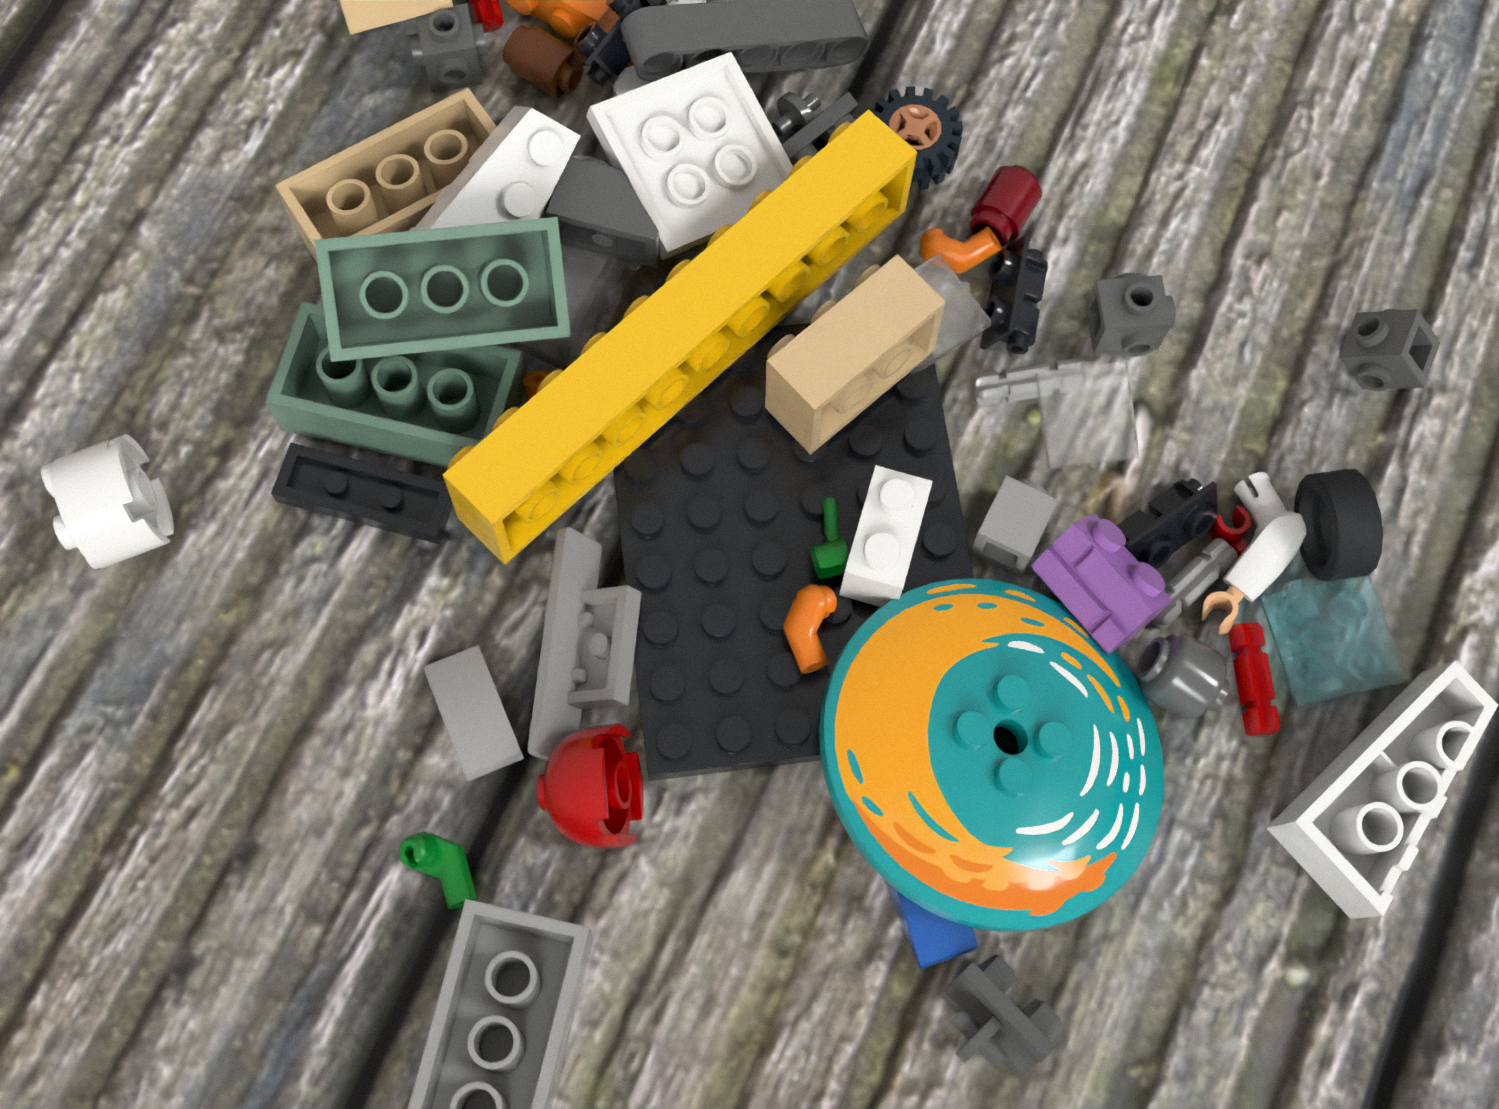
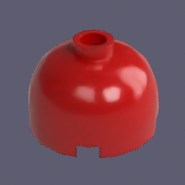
(593, 787)

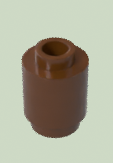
(542, 61)

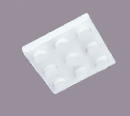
(692, 149)

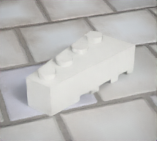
(507, 175)
(1376, 798)

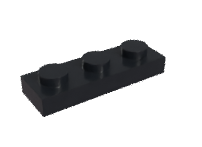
(363, 493)

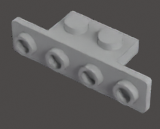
(584, 643)

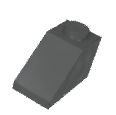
(603, 213)

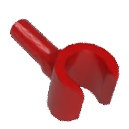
(1234, 537)

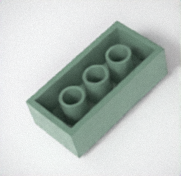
(442, 288)
(396, 404)

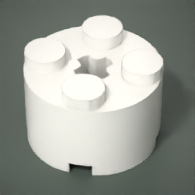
(108, 502)

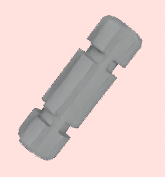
(1013, 385)
(1196, 579)

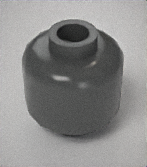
(1183, 675)

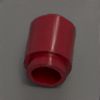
(1006, 203)

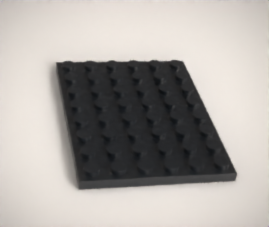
(721, 543)

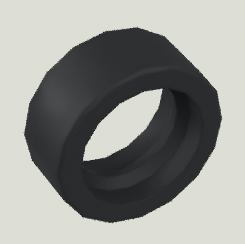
(1340, 524)

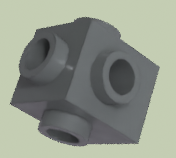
(449, 48)
(1129, 314)
(1389, 349)

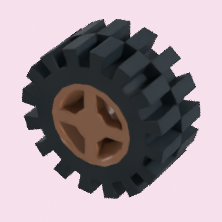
(926, 123)

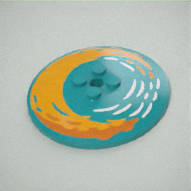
(935, 798)

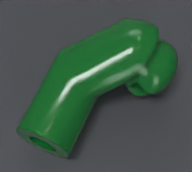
(443, 861)

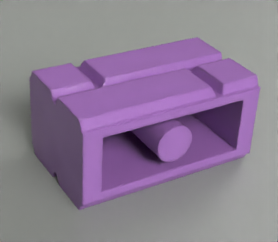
(1102, 582)

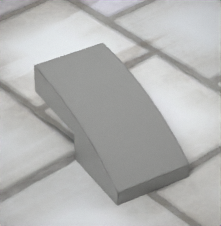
(473, 713)

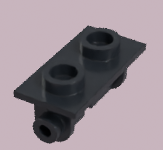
(602, 42)
(1015, 276)
(1182, 513)

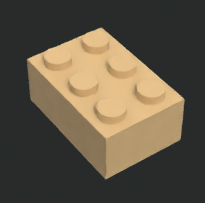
(852, 352)

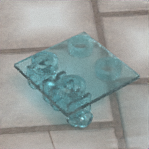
(1332, 639)

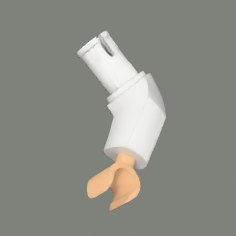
(1270, 551)

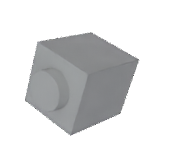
(1014, 524)

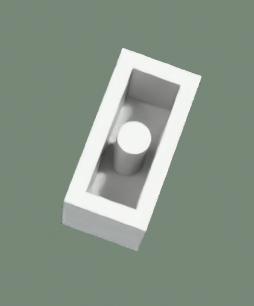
(885, 537)

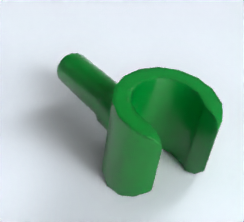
(830, 557)

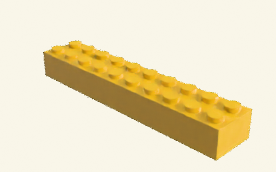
(680, 337)

